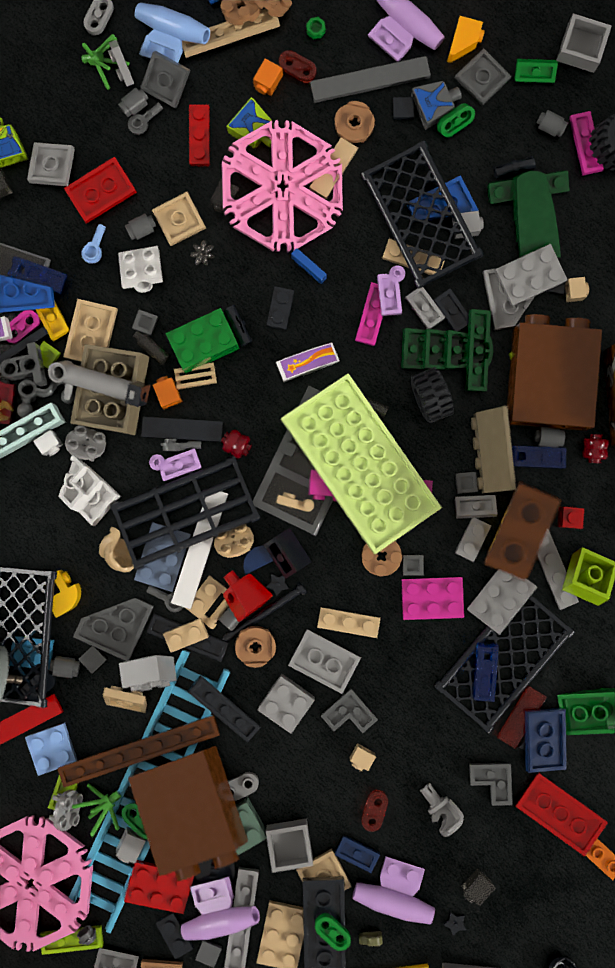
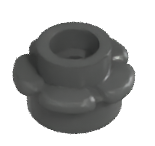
(86, 935)

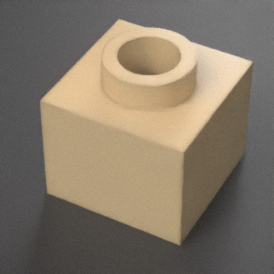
(576, 289)
(362, 757)

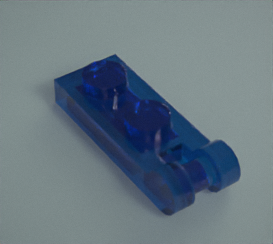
(37, 274)
(539, 457)
(485, 672)

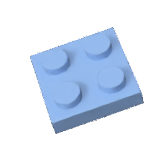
(51, 748)

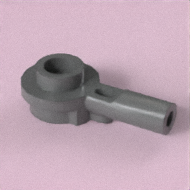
(138, 123)
(172, 445)
(165, 597)

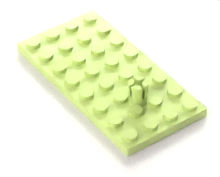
(361, 463)

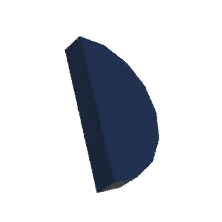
(256, 558)

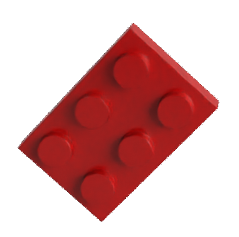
(100, 190)
(157, 891)

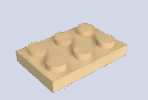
(91, 326)
(281, 936)

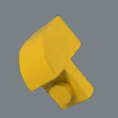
(68, 596)

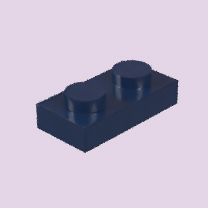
(357, 853)

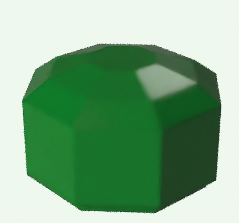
(315, 28)

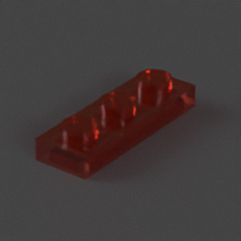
(515, 725)

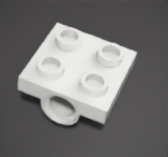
(140, 268)

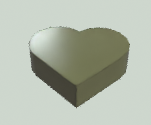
(371, 938)

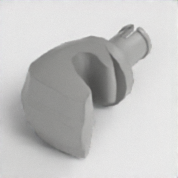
(446, 808)

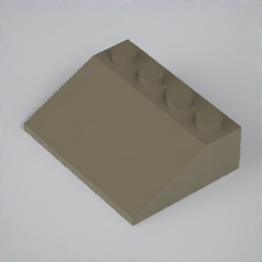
(103, 411)
(493, 450)

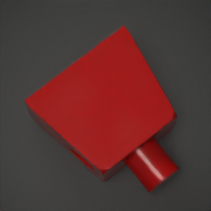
(244, 595)

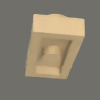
(185, 635)

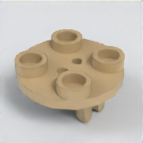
(241, 536)

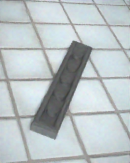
(370, 79)

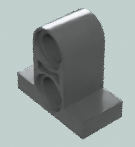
(21, 363)

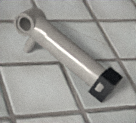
(132, 393)

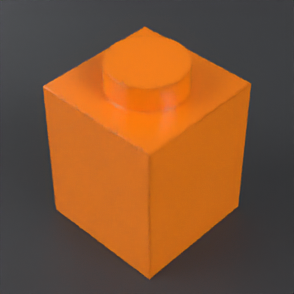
(267, 77)
(167, 392)

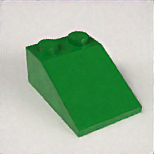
(589, 711)

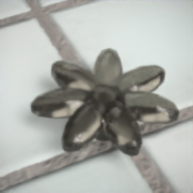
(202, 253)

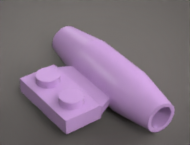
(403, 24)
(396, 893)
(218, 916)

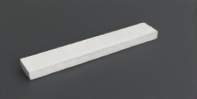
(197, 557)

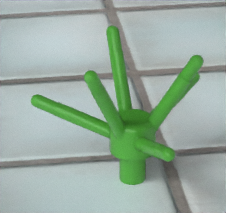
(97, 58)
(106, 804)

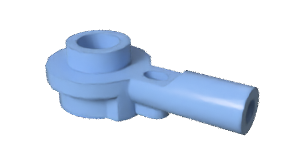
(91, 252)

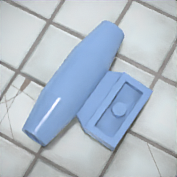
(169, 30)

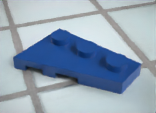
(458, 192)
(24, 295)

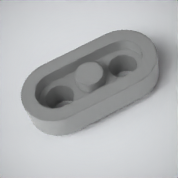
(98, 16)
(238, 785)

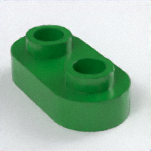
(455, 120)
(134, 821)
(331, 931)

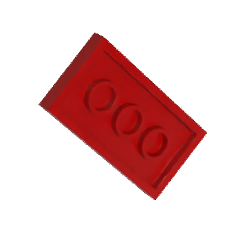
(561, 814)

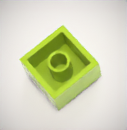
(590, 576)

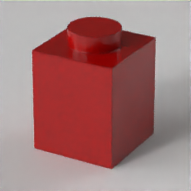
(570, 517)

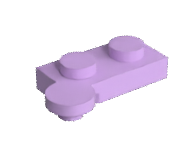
(390, 292)
(175, 465)

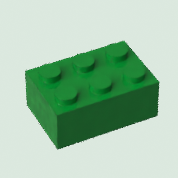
(202, 340)

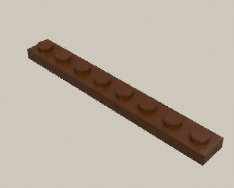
(138, 751)

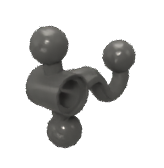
(25, 408)

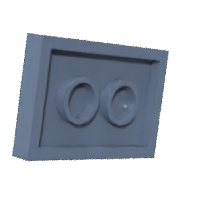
(164, 571)

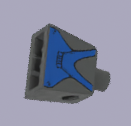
(434, 101)

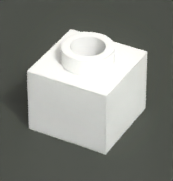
(48, 443)

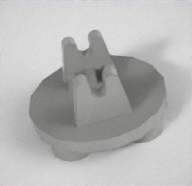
(85, 443)
(64, 815)

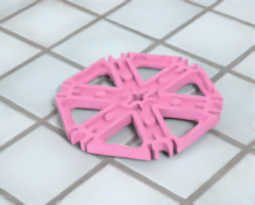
(266, 194)
(44, 877)

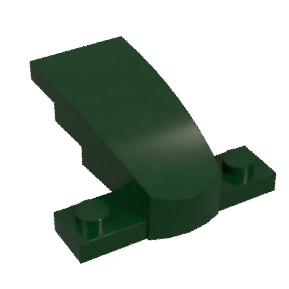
(532, 207)
(452, 350)

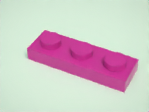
(582, 127)
(371, 318)

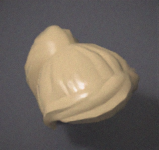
(115, 551)

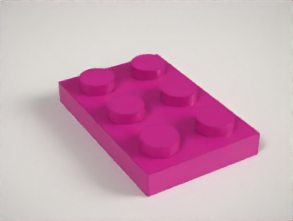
(432, 598)

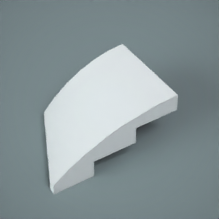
(87, 492)

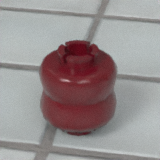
(236, 443)
(595, 448)

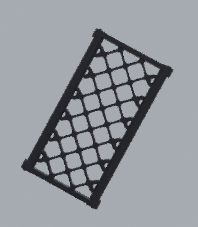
(451, 205)
(43, 628)
(536, 668)

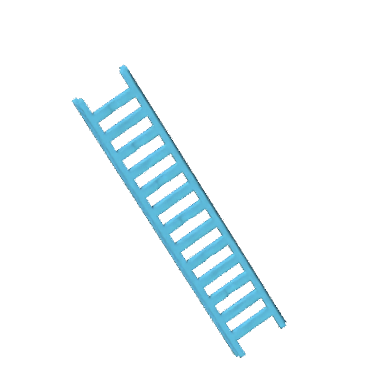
(103, 834)

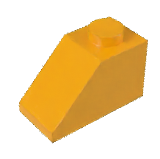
(465, 38)

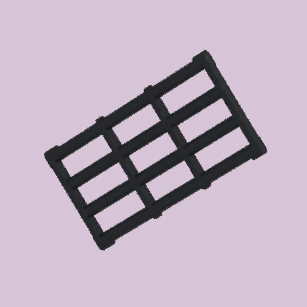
(170, 528)

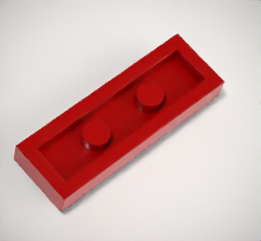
(199, 135)

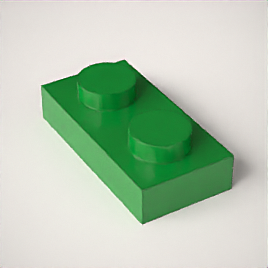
(535, 70)

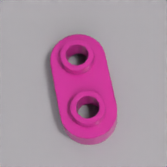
(20, 325)

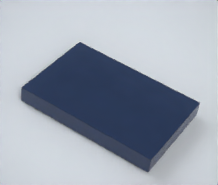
(545, 740)

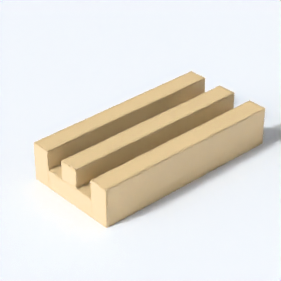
(199, 383)

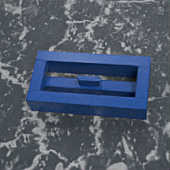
(308, 265)

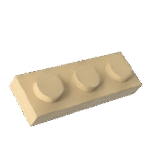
(393, 254)
(348, 622)

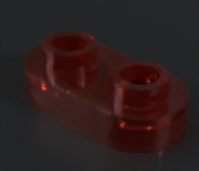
(299, 65)
(374, 811)

